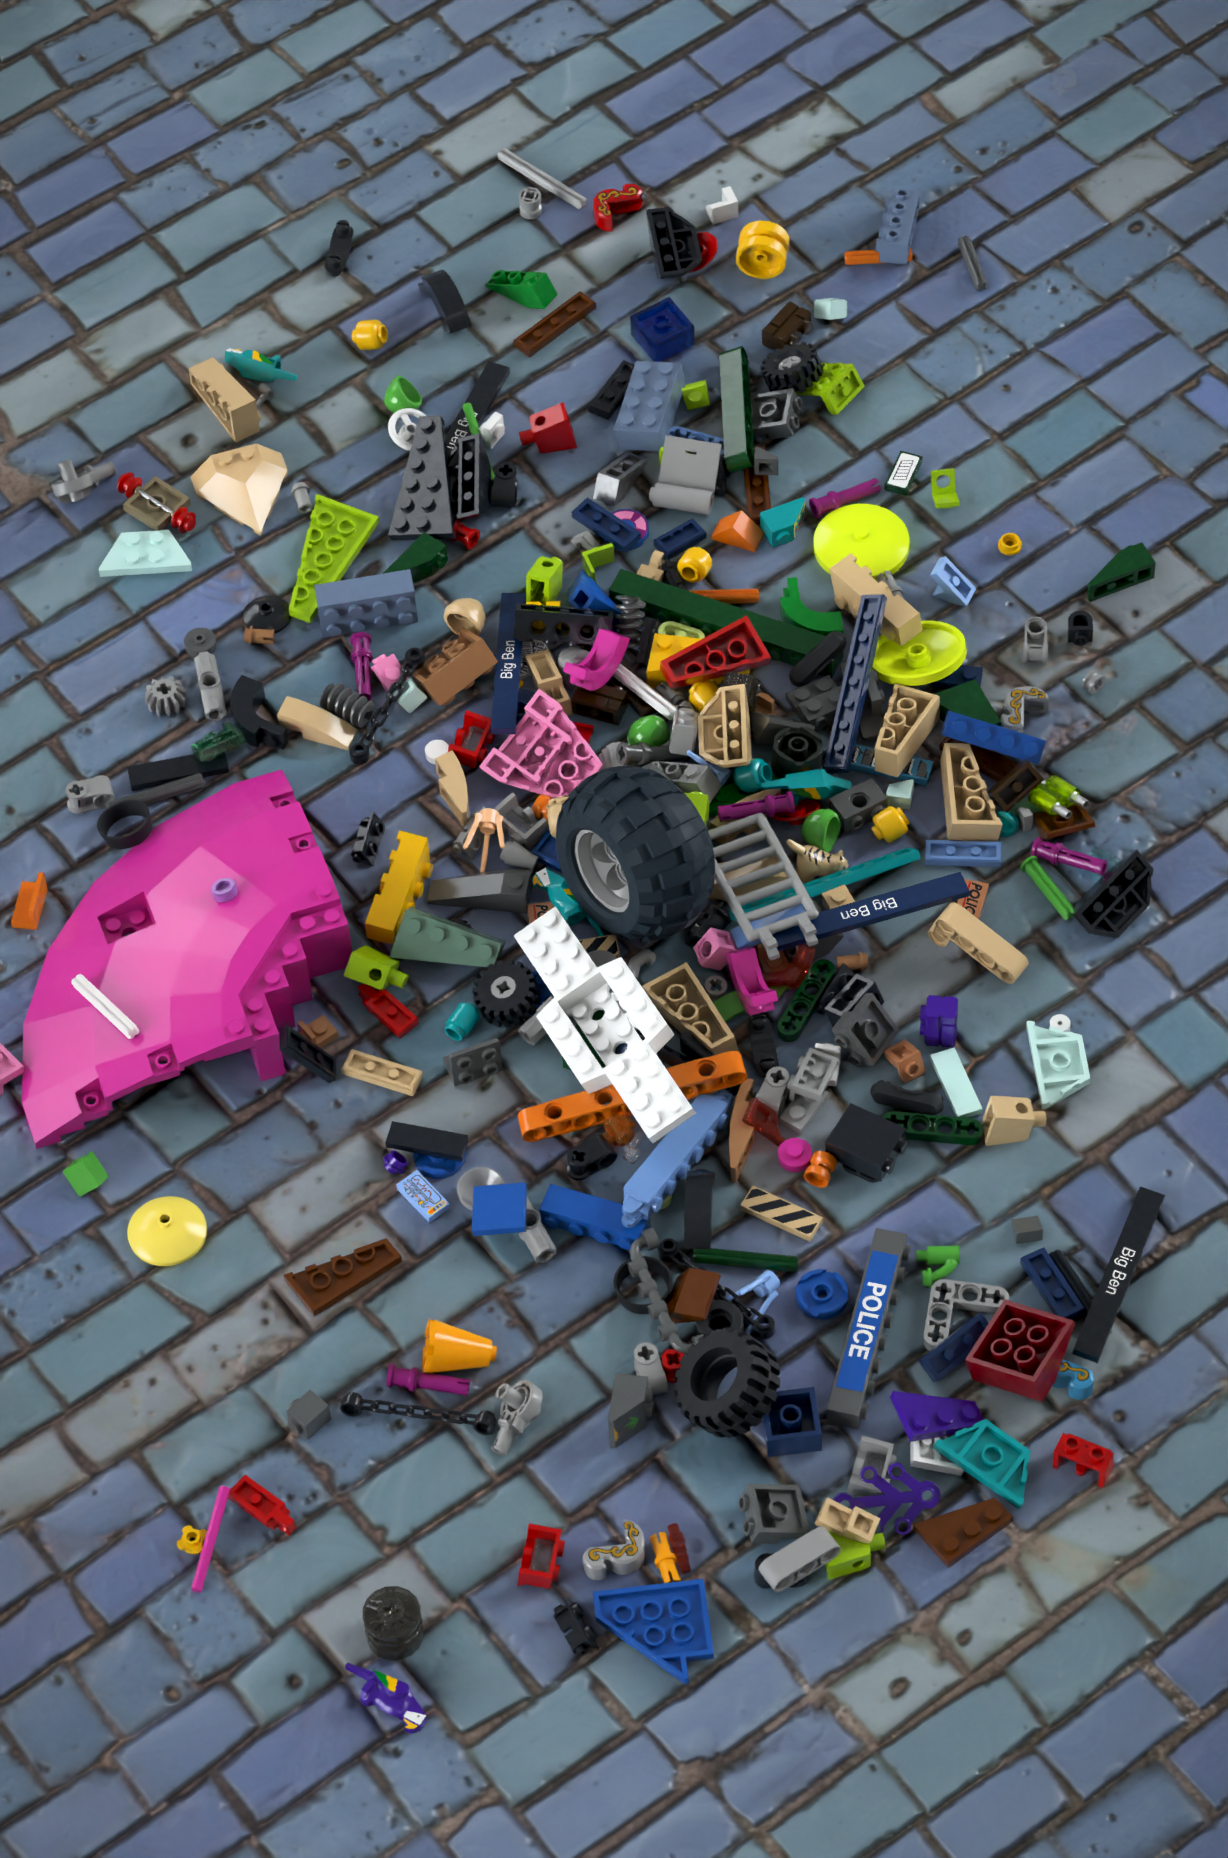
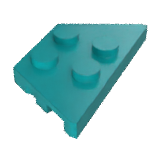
(990, 1458)

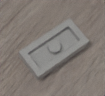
(801, 1112)

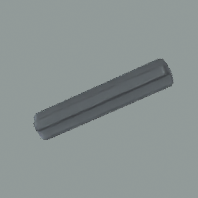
(972, 263)

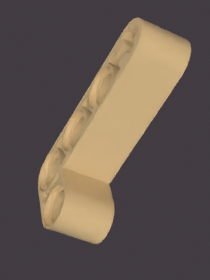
(979, 942)

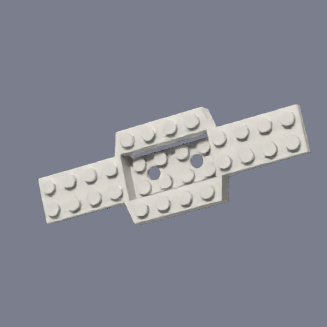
(582, 990)

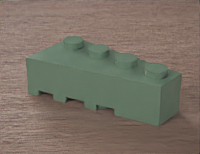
(443, 941)

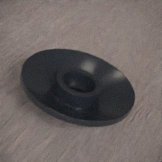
(267, 613)

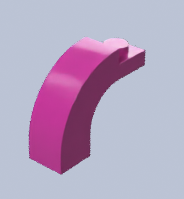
(600, 662)
(749, 981)

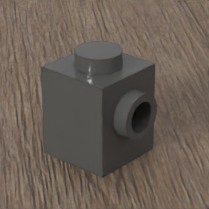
(308, 1414)

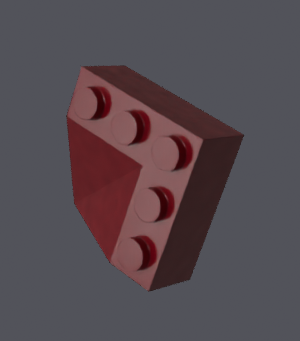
(1020, 1350)

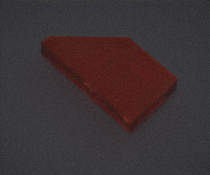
(763, 1120)

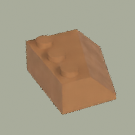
(455, 667)

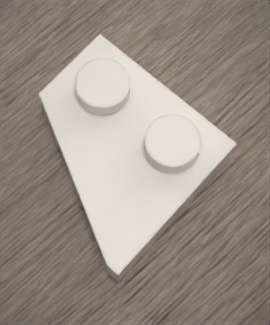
(926, 1457)

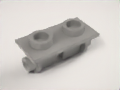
(476, 841)

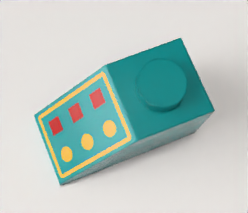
(783, 522)

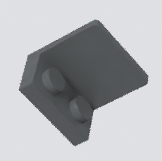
(474, 1062)

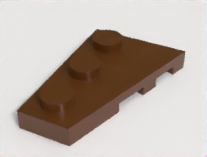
(963, 1530)

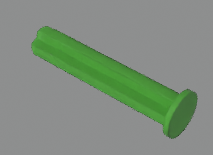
(1048, 887)

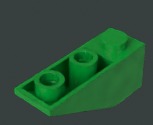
(525, 288)

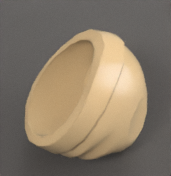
(466, 614)

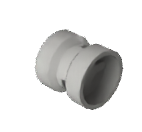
(530, 203)

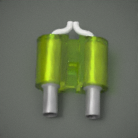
(1054, 794)

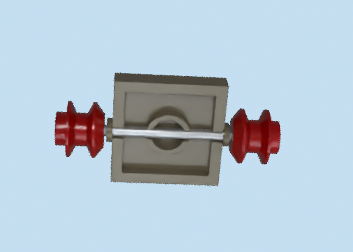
(156, 503)

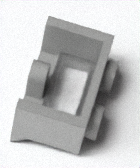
(521, 822)
(872, 1453)

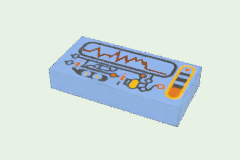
(423, 1196)

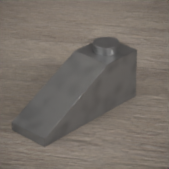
(618, 478)

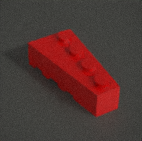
(724, 651)

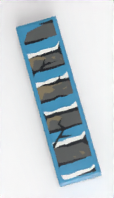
(916, 769)

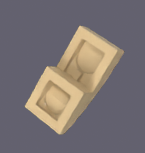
(849, 1523)

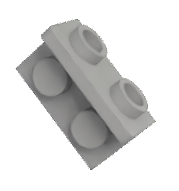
(812, 1075)

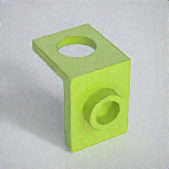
(696, 395)
(944, 496)
(597, 557)

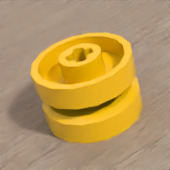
(762, 249)

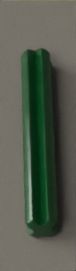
(746, 1259)

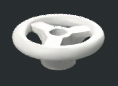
(404, 438)

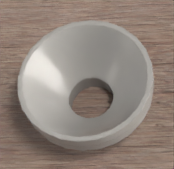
(476, 1177)

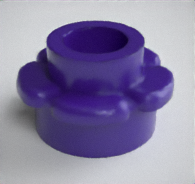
(395, 1162)

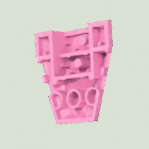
(544, 753)

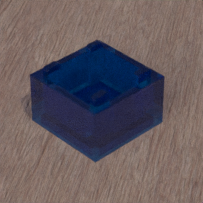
(662, 330)

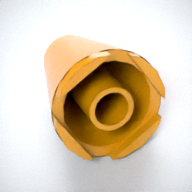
(454, 1349)

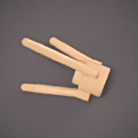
(488, 821)

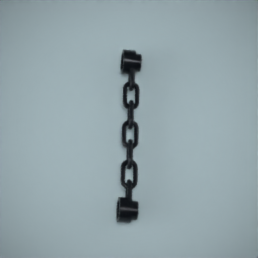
(413, 664)
(673, 1254)
(353, 1405)

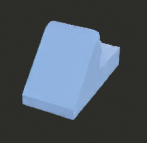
(951, 583)

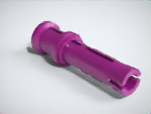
(835, 500)
(362, 649)
(769, 805)
(1059, 854)
(415, 1379)

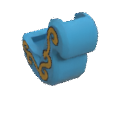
(1076, 1378)

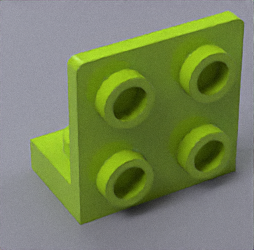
(836, 386)

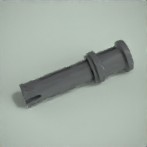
(643, 753)

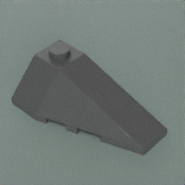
(490, 890)

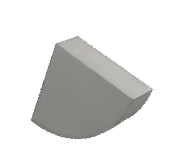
(584, 540)
(1025, 818)

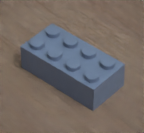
(649, 405)
(366, 603)

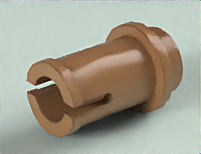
(260, 636)
(854, 962)

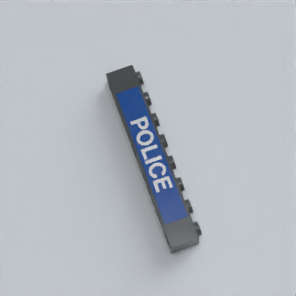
(867, 1329)

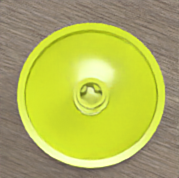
(867, 532)
(924, 658)

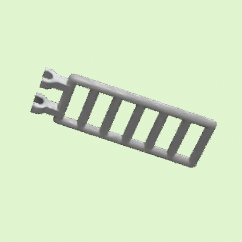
(763, 933)

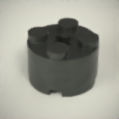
(796, 751)

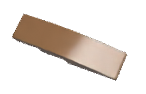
(741, 1135)

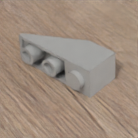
(691, 777)

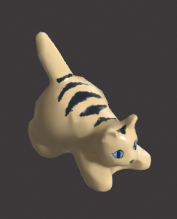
(815, 862)

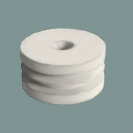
(1060, 1021)

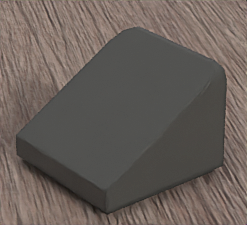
(765, 462)
(1027, 1229)

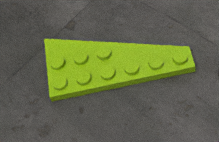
(330, 547)

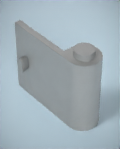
(686, 478)

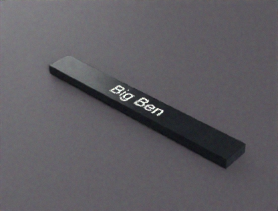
(481, 399)
(1118, 1275)

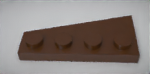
(330, 1282)

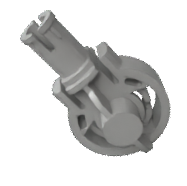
(78, 486)
(516, 1412)

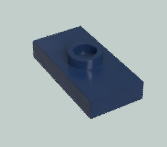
(680, 538)

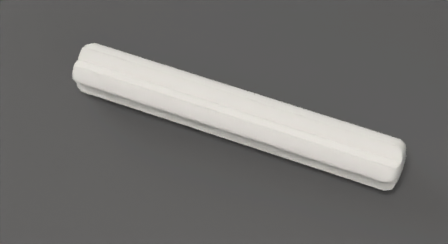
(645, 692)
(105, 1006)

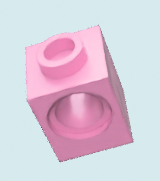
(712, 948)

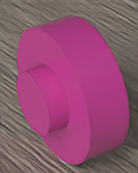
(794, 1155)

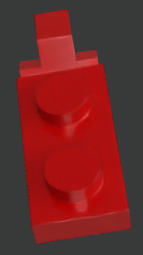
(388, 1010)
(261, 1505)

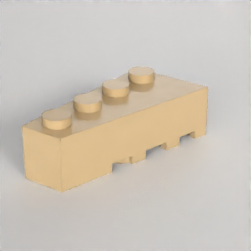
(226, 399)
(850, 582)
(905, 728)
(966, 802)
(690, 1009)

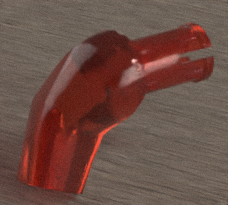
(796, 969)

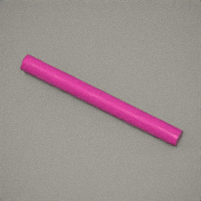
(210, 1539)

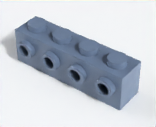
(898, 226)

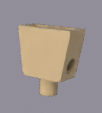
(1010, 1120)

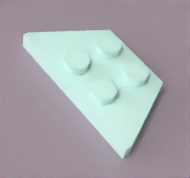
(145, 554)
(1057, 1062)

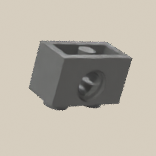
(858, 805)

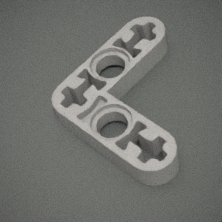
(954, 1299)

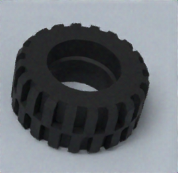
(747, 1397)

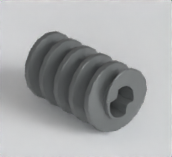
(629, 618)
(347, 704)

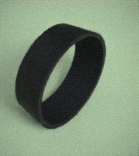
(121, 810)
(654, 1265)

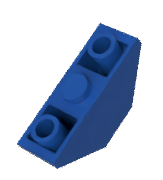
(588, 595)

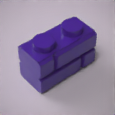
(939, 1021)

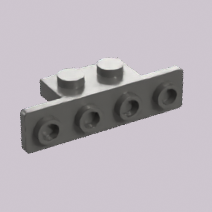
(871, 716)

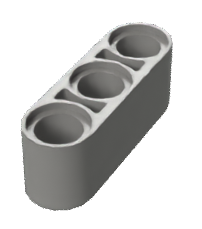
(799, 1559)

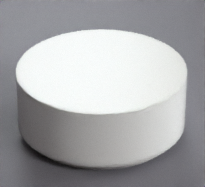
(435, 749)

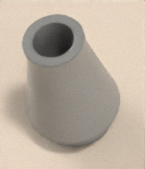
(517, 855)

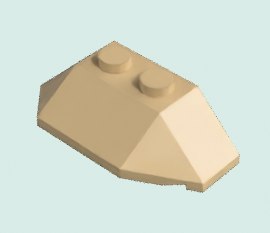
(726, 728)

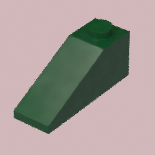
(422, 557)
(1124, 570)

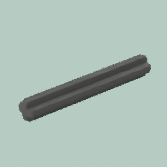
(166, 790)

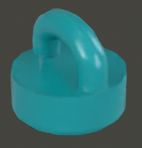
(1009, 823)

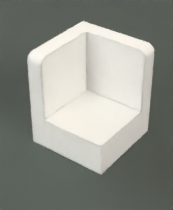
(724, 210)

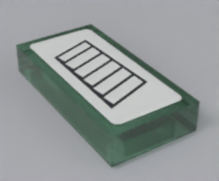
(903, 473)

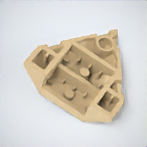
(242, 483)

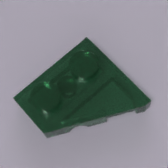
(214, 744)

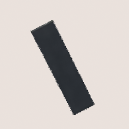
(173, 769)

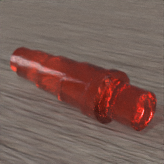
(678, 1546)

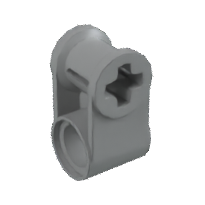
(1035, 640)
(91, 792)
(774, 1089)
(650, 1367)

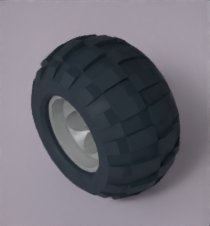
(635, 853)

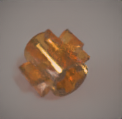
(619, 1130)

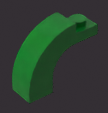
(798, 615)

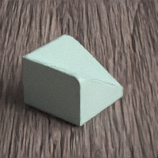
(830, 308)
(411, 695)
(900, 794)

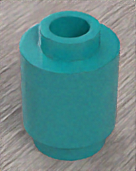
(462, 1021)

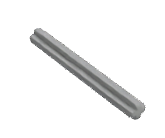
(542, 178)

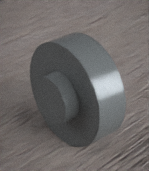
(199, 641)

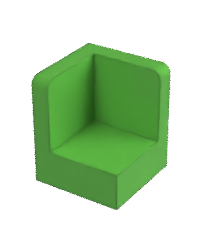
(85, 1173)

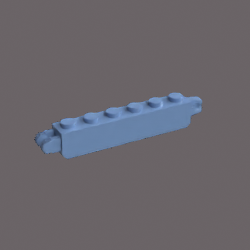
(674, 1157)

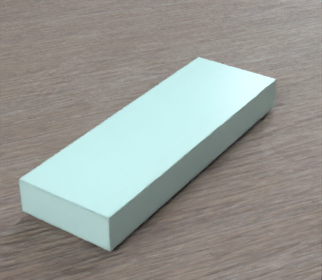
(956, 1083)

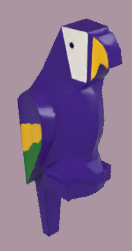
(390, 1697)

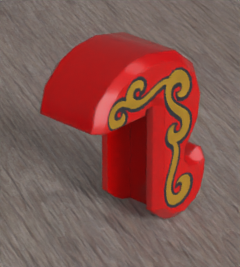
(615, 202)

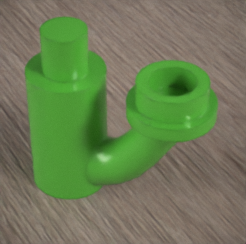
(938, 1255)

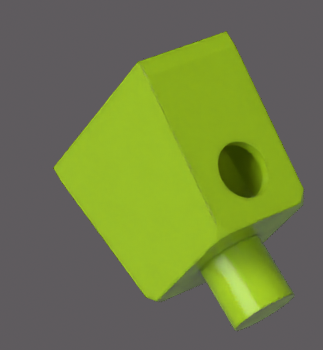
(544, 574)
(374, 969)
(853, 1555)

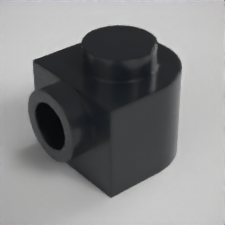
(1080, 628)

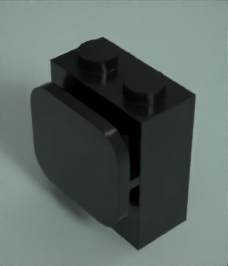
(866, 1143)

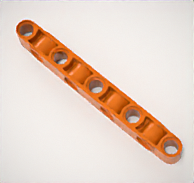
(587, 1110)

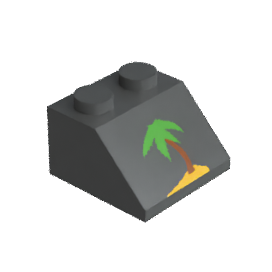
(629, 1407)

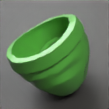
(401, 395)
(649, 730)
(821, 829)

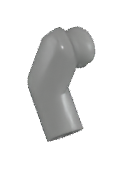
(644, 956)

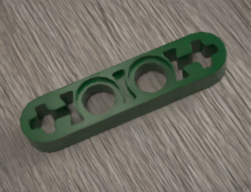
(801, 998)
(932, 1124)

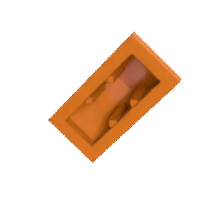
(738, 531)

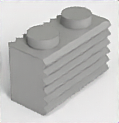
(683, 731)

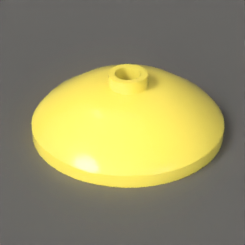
(171, 1241)

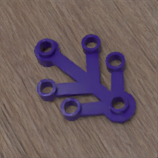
(893, 1498)

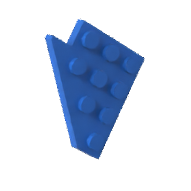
(660, 1622)

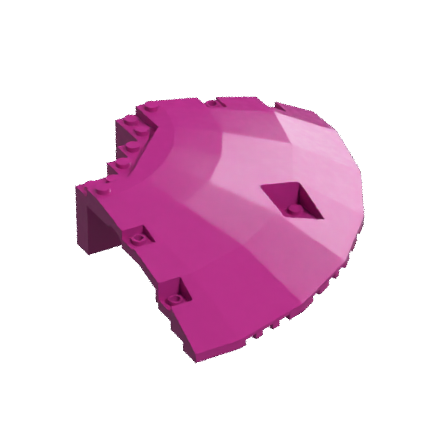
(195, 969)

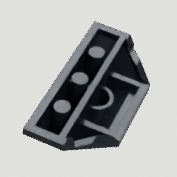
(672, 243)
(469, 477)
(1116, 897)

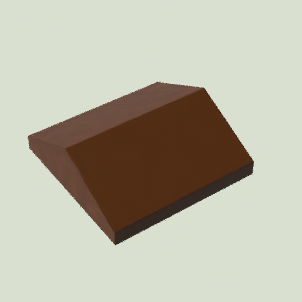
(1057, 825)
(692, 1295)

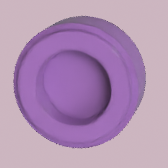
(224, 890)

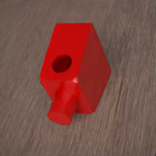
(550, 430)

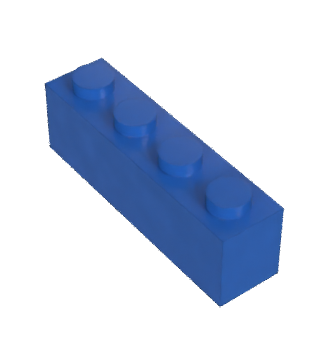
(993, 737)
(588, 1217)

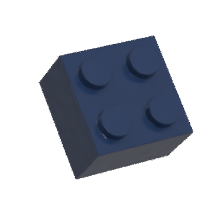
(793, 1423)

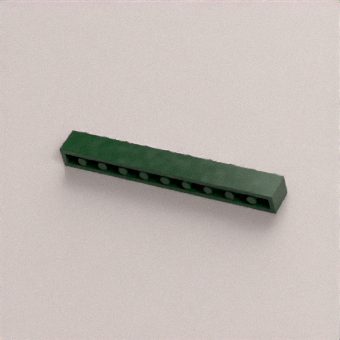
(671, 603)

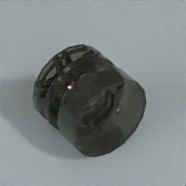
(396, 1635)

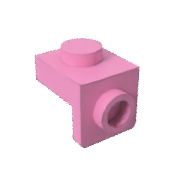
(387, 670)

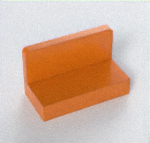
(30, 903)

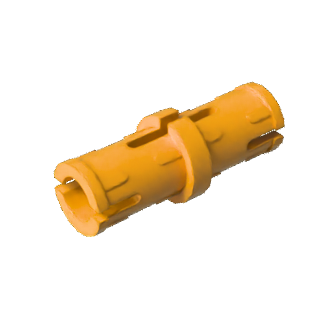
(664, 1558)

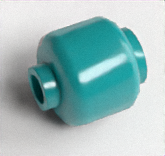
(751, 776)

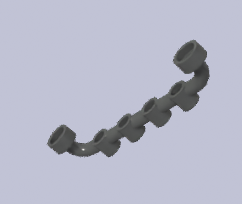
(648, 1288)

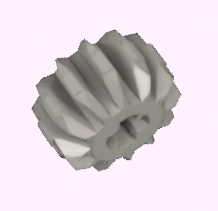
(165, 696)

